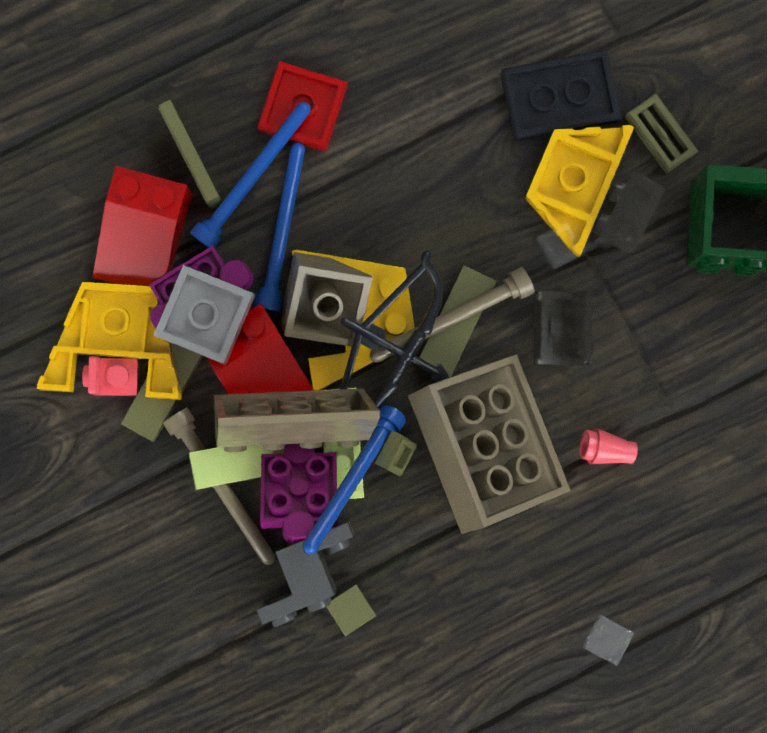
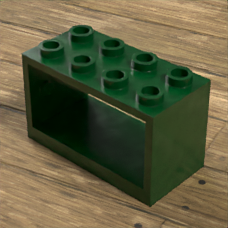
(723, 182)

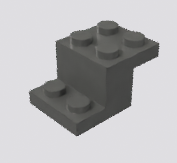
(307, 578)

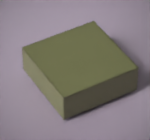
(396, 453)
(351, 610)

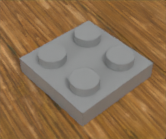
(204, 314)

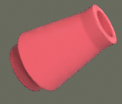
(606, 448)

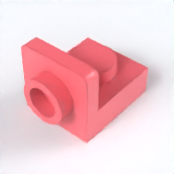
(112, 376)

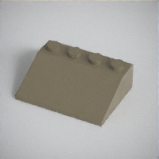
(294, 418)
(488, 443)

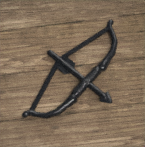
(374, 336)

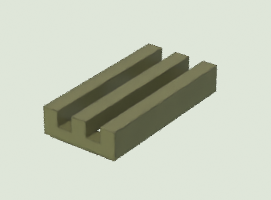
(651, 143)

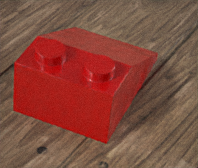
(140, 228)
(260, 360)

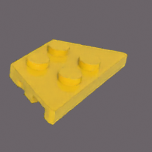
(576, 178)

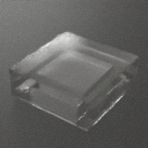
(554, 249)
(608, 640)

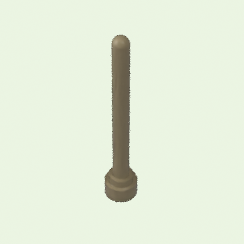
(516, 285)
(183, 428)

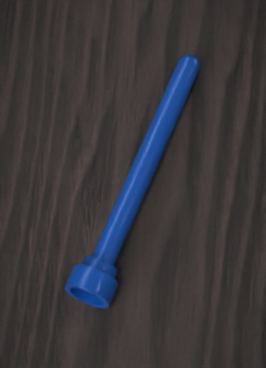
(209, 230)
(269, 295)
(389, 420)

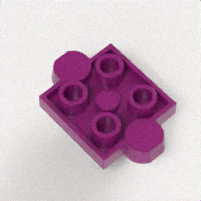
(207, 262)
(296, 490)

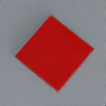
(297, 85)

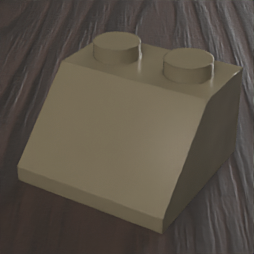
(319, 296)

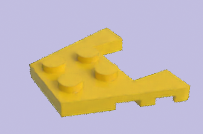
(394, 320)
(112, 323)

